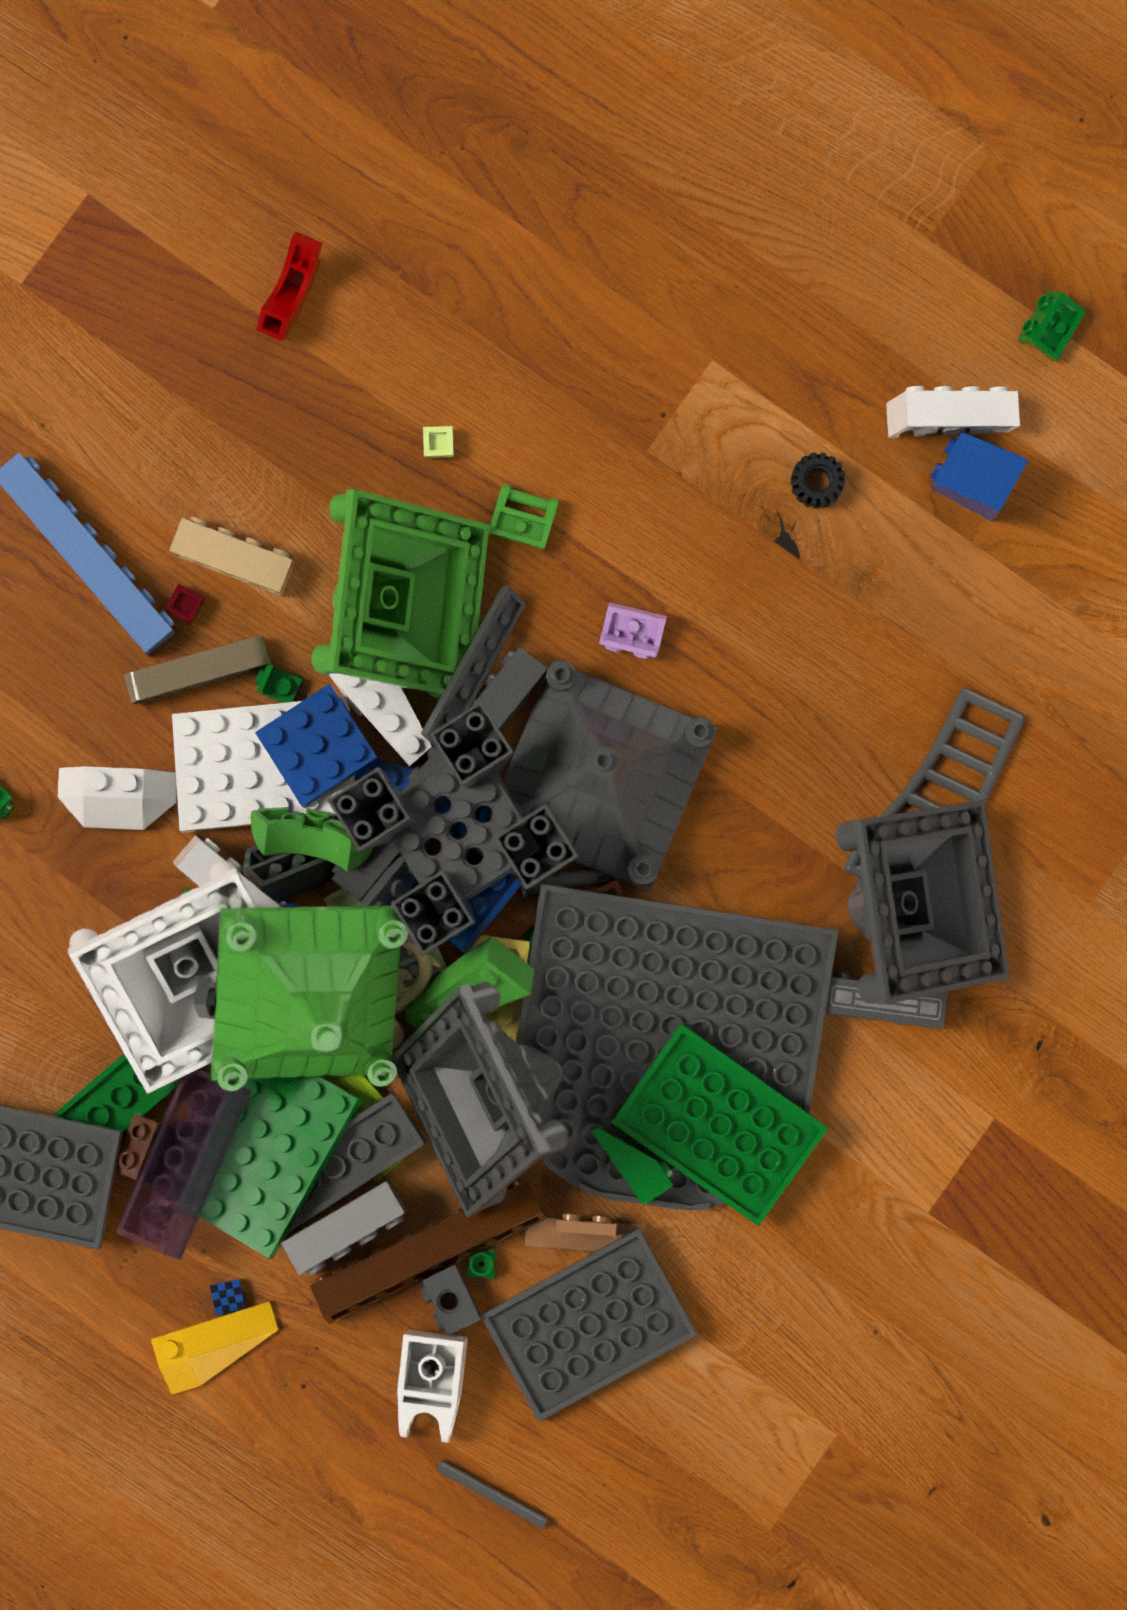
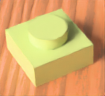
(438, 442)

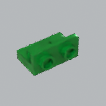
(1052, 324)

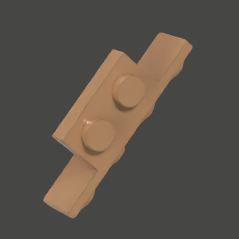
(577, 1234)

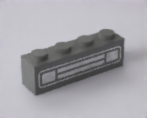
(921, 1011)

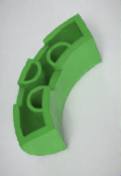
(305, 834)

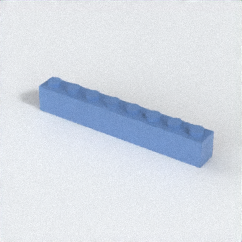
(82, 552)

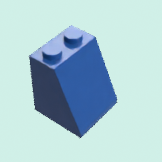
(977, 474)

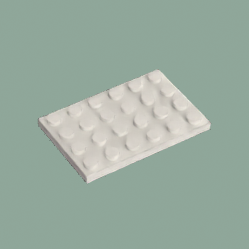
(227, 770)

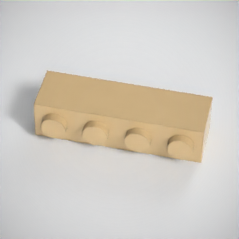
(232, 556)

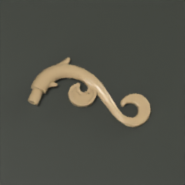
(410, 992)

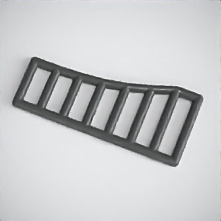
(941, 747)

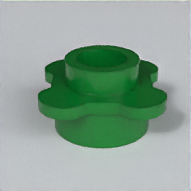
(487, 1270)

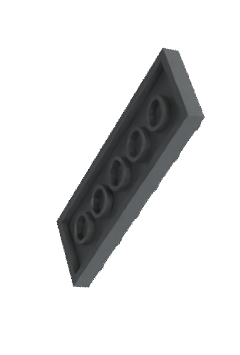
(366, 1149)

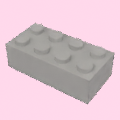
(343, 1227)

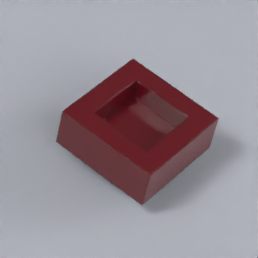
(184, 604)

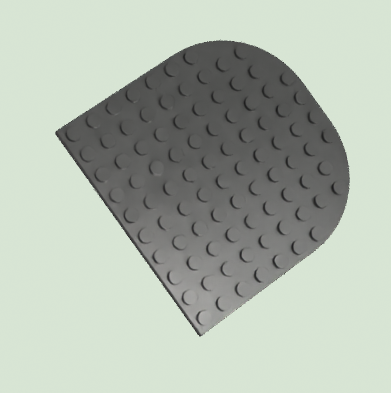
(621, 980)

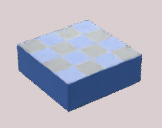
(227, 1296)

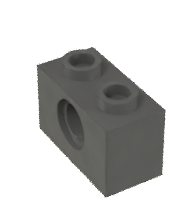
(450, 1281)

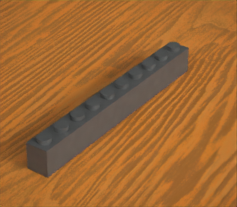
(502, 698)

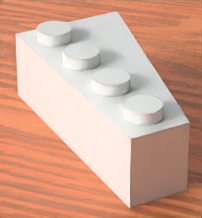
(953, 411)
(389, 713)
(199, 858)

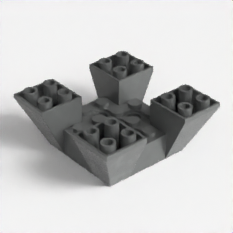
(379, 813)

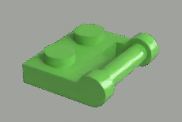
(522, 526)

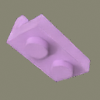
(632, 631)

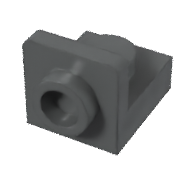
(205, 997)

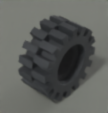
(817, 462)

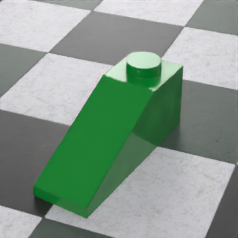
(639, 1168)

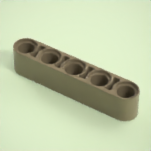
(197, 670)

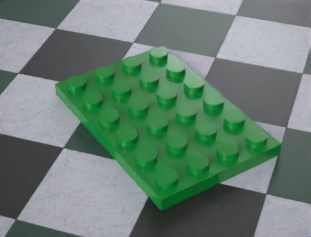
(719, 1124)
(276, 1157)

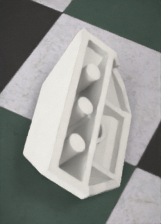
(116, 796)

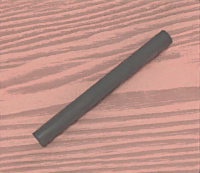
(492, 1494)

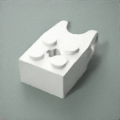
(426, 1390)

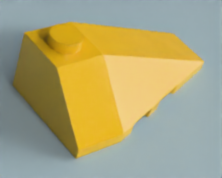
(204, 1349)

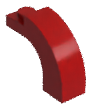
(292, 288)

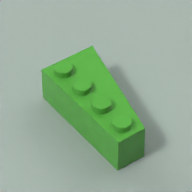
(484, 963)

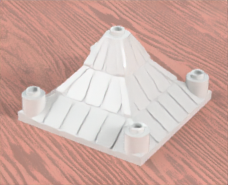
(150, 972)

